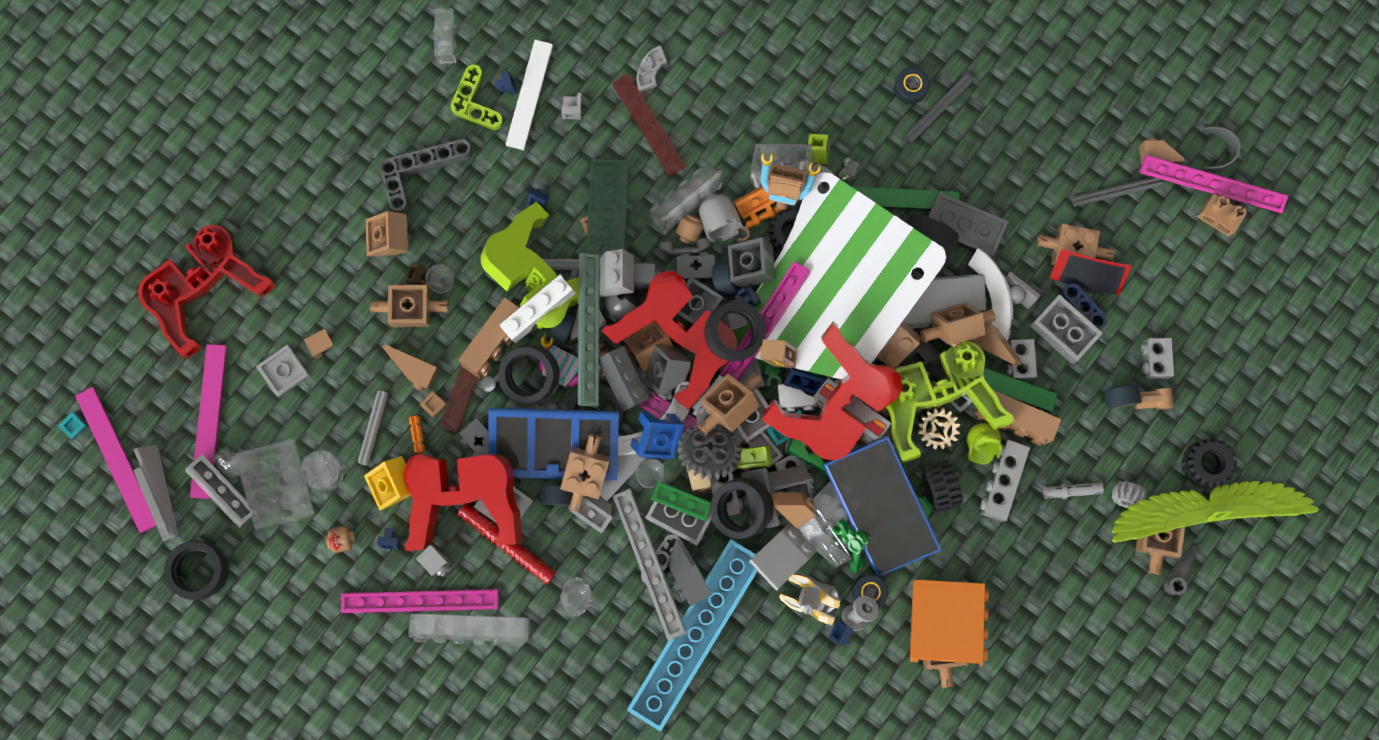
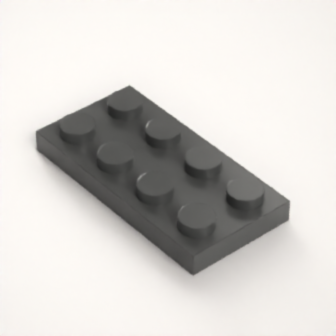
(973, 225)

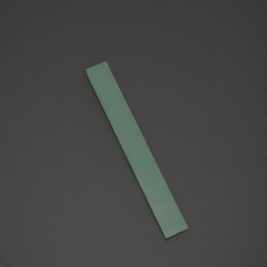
(588, 330)

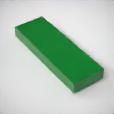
(681, 501)

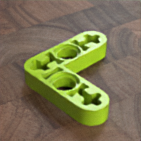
(469, 106)

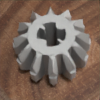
(1128, 493)

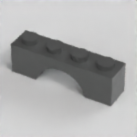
(930, 357)

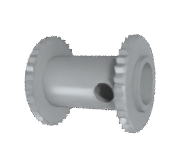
(857, 614)

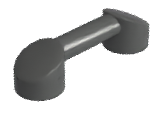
(668, 248)
(489, 383)

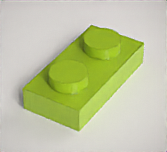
(755, 457)

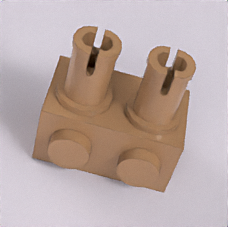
(1221, 214)

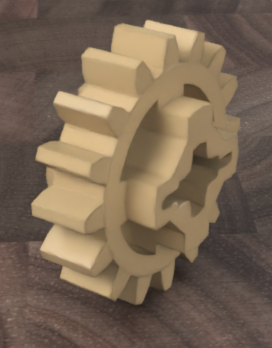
(944, 423)

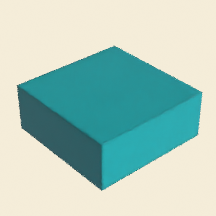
(73, 425)

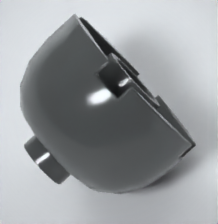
(620, 305)

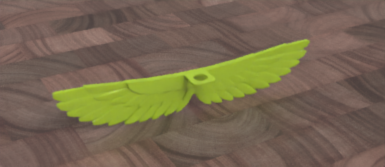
(1190, 508)

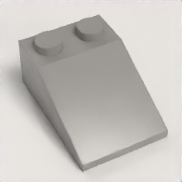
(783, 556)

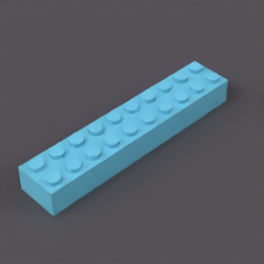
(703, 625)

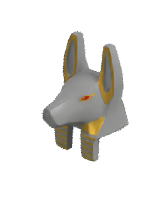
(814, 598)

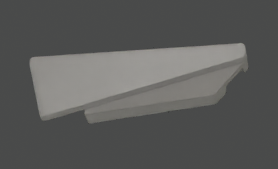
(155, 490)

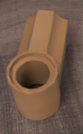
(1156, 399)

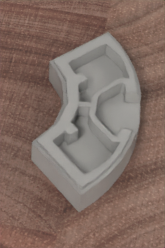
(649, 67)

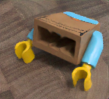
(786, 184)

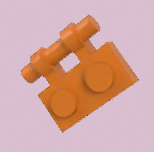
(754, 202)

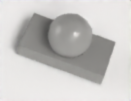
(1021, 291)

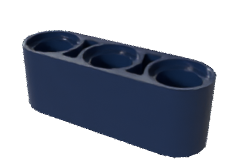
(1081, 297)

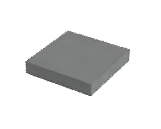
(283, 371)

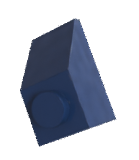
(804, 380)

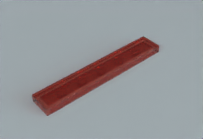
(648, 125)

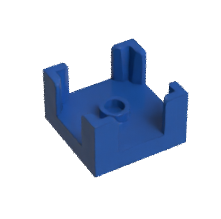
(658, 437)

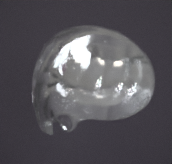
(227, 463)

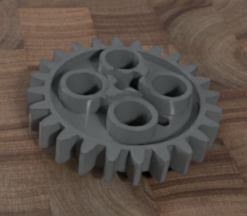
(710, 451)

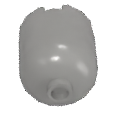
(719, 217)

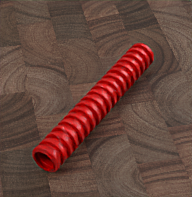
(515, 550)

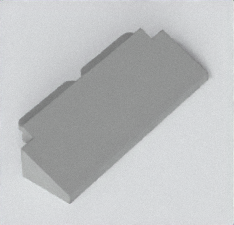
(945, 293)

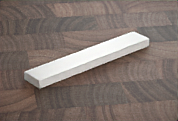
(529, 95)

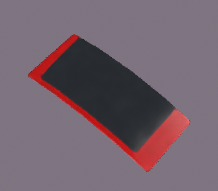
(1090, 272)

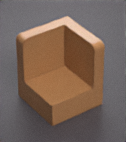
(319, 343)

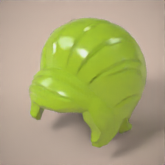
(983, 443)

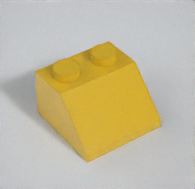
(388, 483)

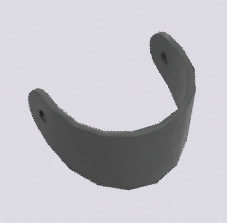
(1233, 142)

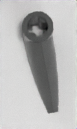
(1180, 572)

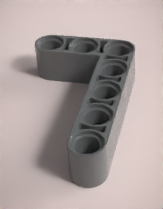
(418, 167)

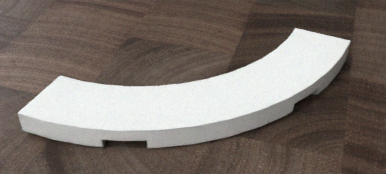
(998, 290)
(675, 408)

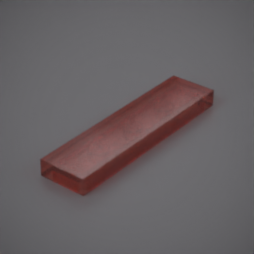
(458, 400)

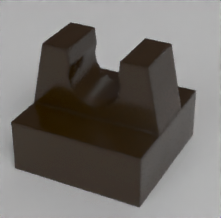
(415, 273)

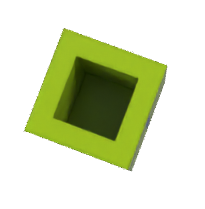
(820, 147)

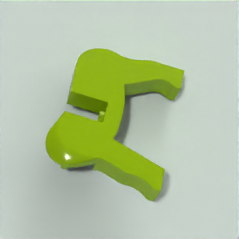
(510, 262)
(964, 371)

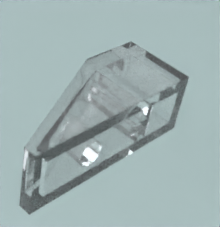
(444, 36)
(823, 539)

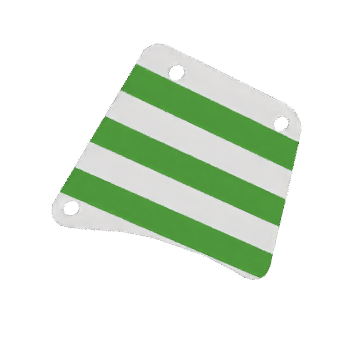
(857, 275)

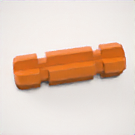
(417, 435)

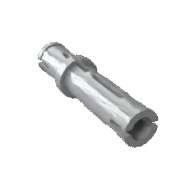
(1064, 491)

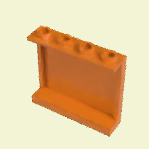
(948, 622)

